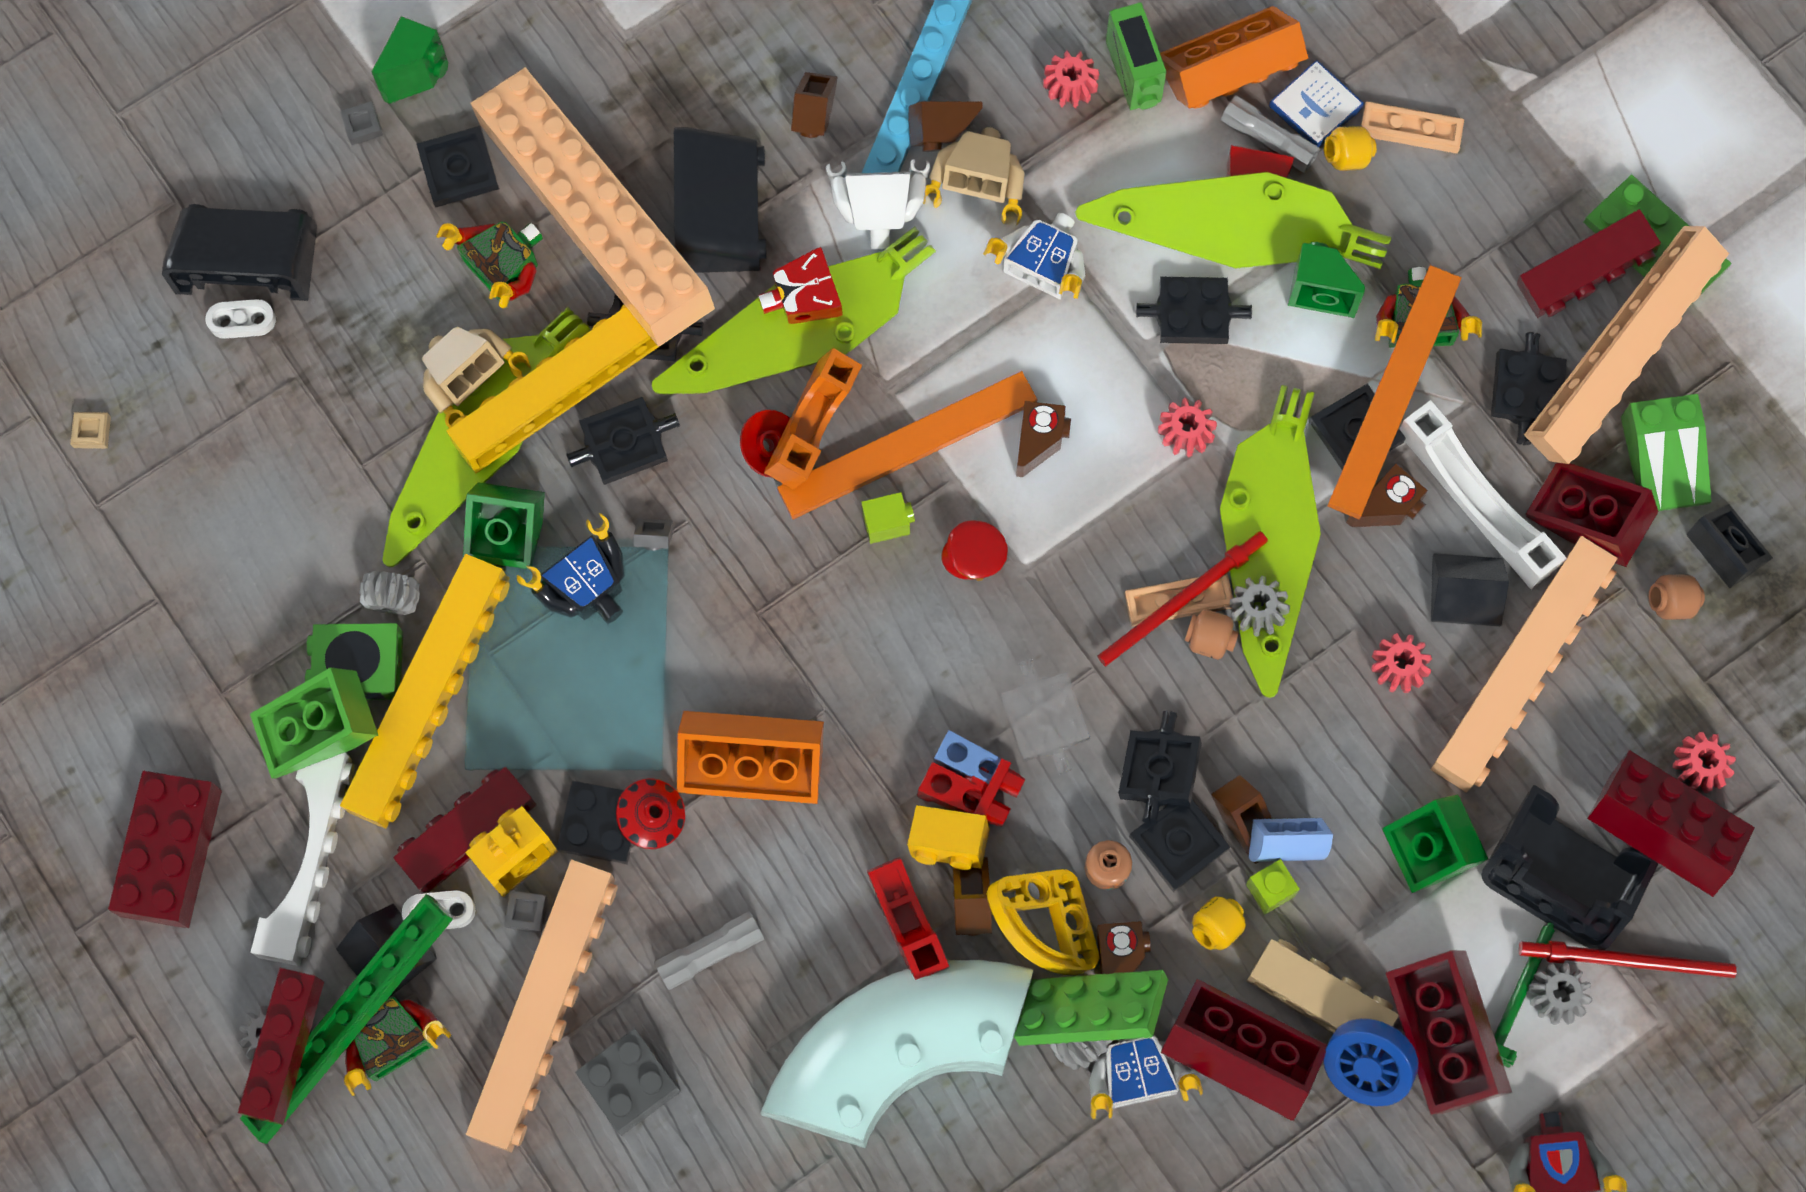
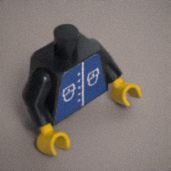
(583, 579)

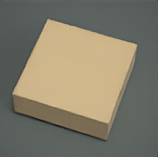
(90, 430)

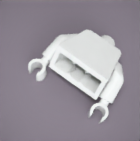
(878, 199)

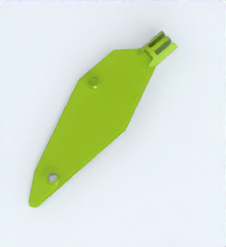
(1236, 219)
(766, 344)
(440, 472)
(1275, 495)

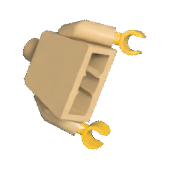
(980, 168)
(461, 364)

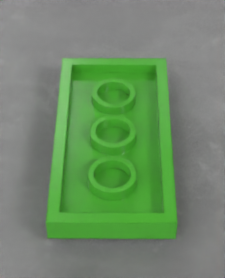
(1632, 196)
(1091, 1008)

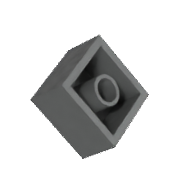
(627, 1082)

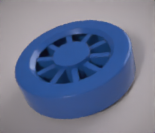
(1375, 1055)

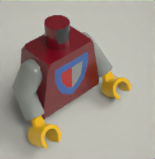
(1561, 1162)

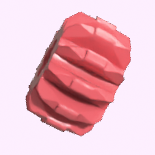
(1059, 76)
(1199, 432)
(1387, 663)
(1715, 757)

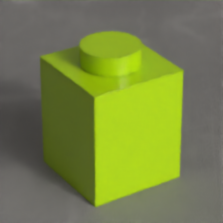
(887, 517)
(1272, 886)

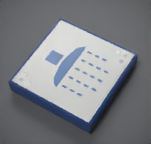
(1316, 104)

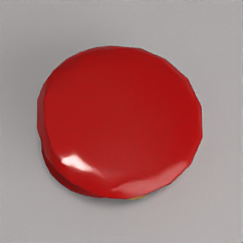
(974, 550)

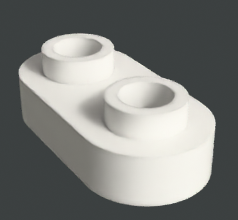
(242, 318)
(447, 900)

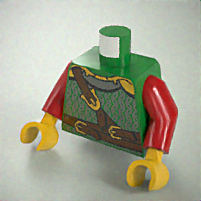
(496, 256)
(1397, 307)
(390, 1040)

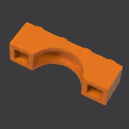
(801, 439)

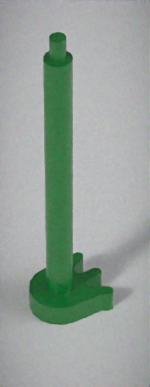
(1508, 1055)

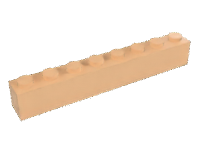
(1627, 344)
(1524, 664)
(541, 1007)

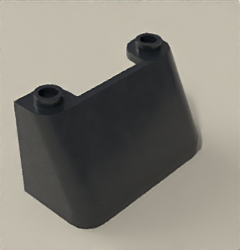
(717, 200)
(241, 250)
(1566, 875)

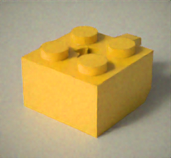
(511, 850)

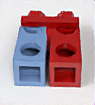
(968, 779)

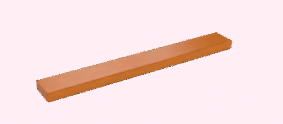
(1394, 392)
(908, 444)

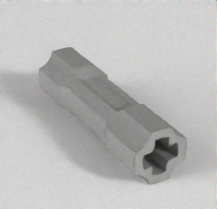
(1250, 121)
(686, 962)

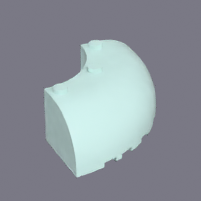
(892, 1040)

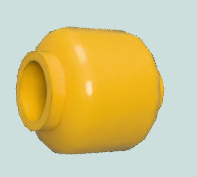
(1349, 148)
(1218, 923)

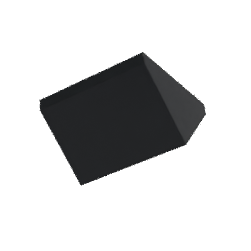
(1728, 545)
(1468, 589)
(370, 935)

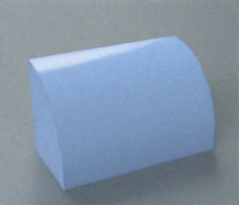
(1290, 840)

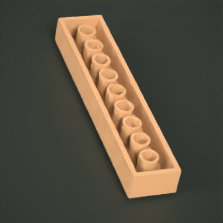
(593, 207)

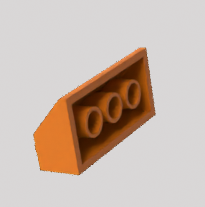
(1234, 56)
(749, 757)

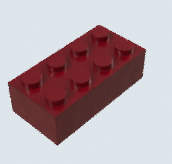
(1671, 823)
(165, 849)
(1448, 1031)
(1245, 1049)

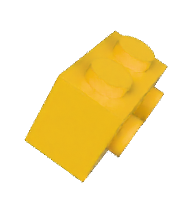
(948, 837)

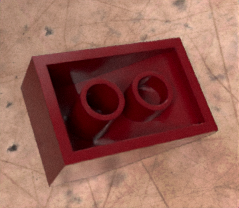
(1594, 506)

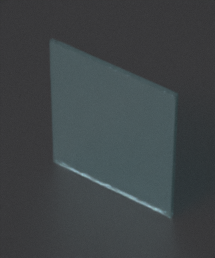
(572, 688)

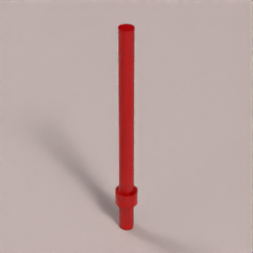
(1235, 558)
(1558, 952)

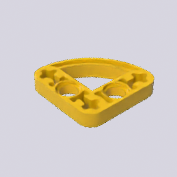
(1053, 897)

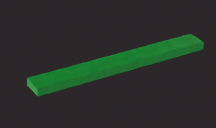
(361, 1003)

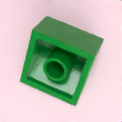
(409, 61)
(1325, 282)
(503, 524)
(1435, 843)

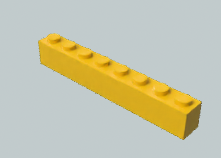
(550, 389)
(426, 691)

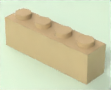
(1313, 990)

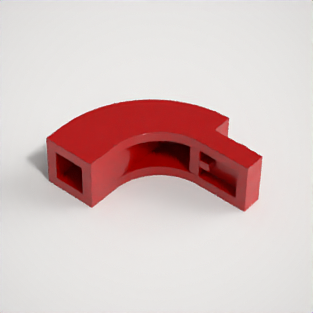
(907, 920)

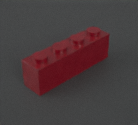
(1588, 264)
(443, 845)
(281, 1046)

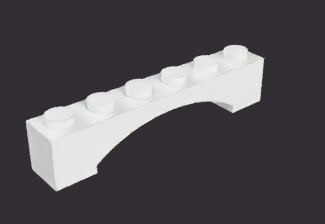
(1520, 544)
(285, 932)

